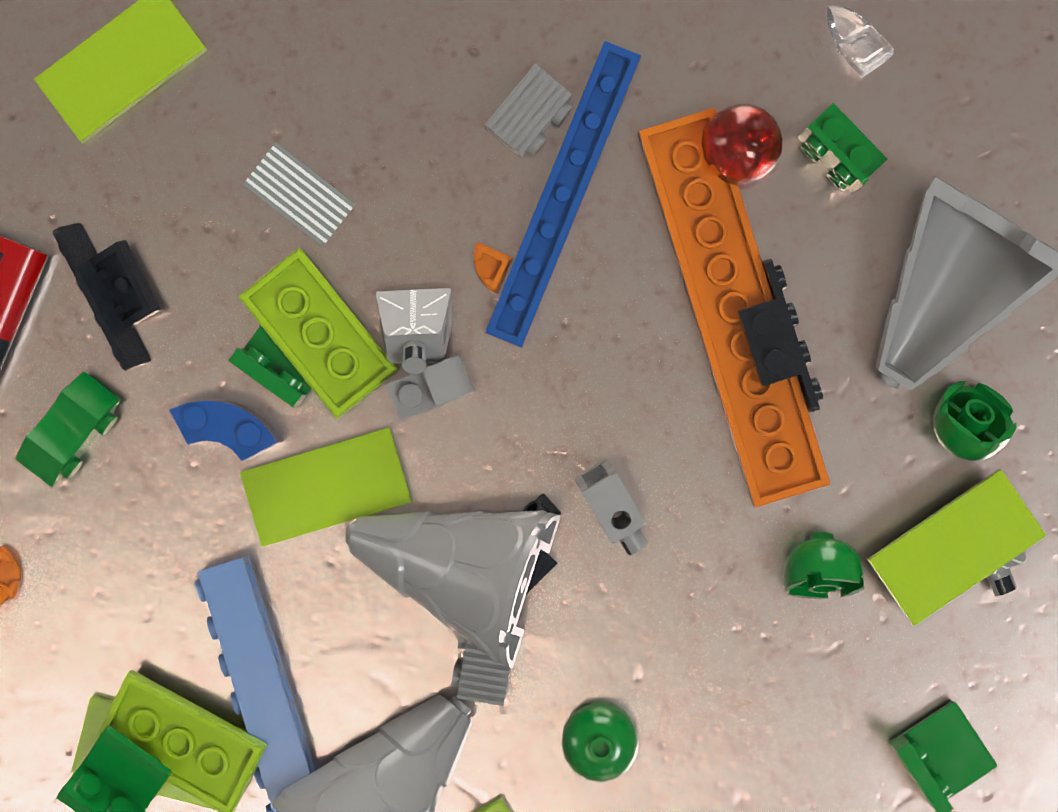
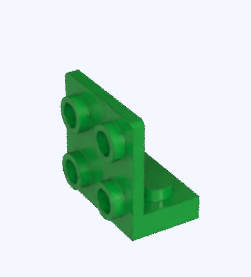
(841, 149)
(271, 368)
(943, 755)
(114, 777)

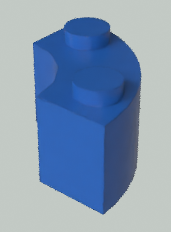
(228, 424)

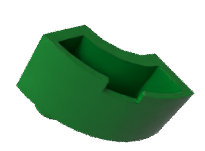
(68, 430)

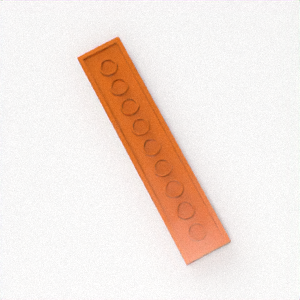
(723, 277)

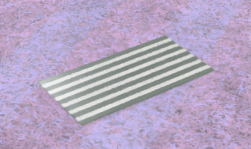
(299, 194)

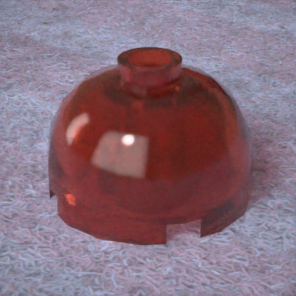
(742, 143)

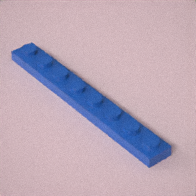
(563, 194)

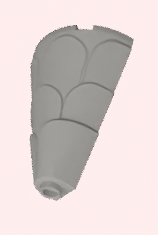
(956, 283)
(460, 567)
(393, 769)

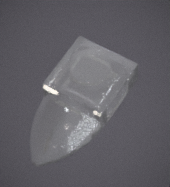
(857, 40)

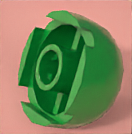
(973, 421)
(822, 568)
(599, 741)

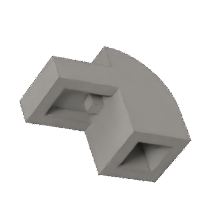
(430, 388)

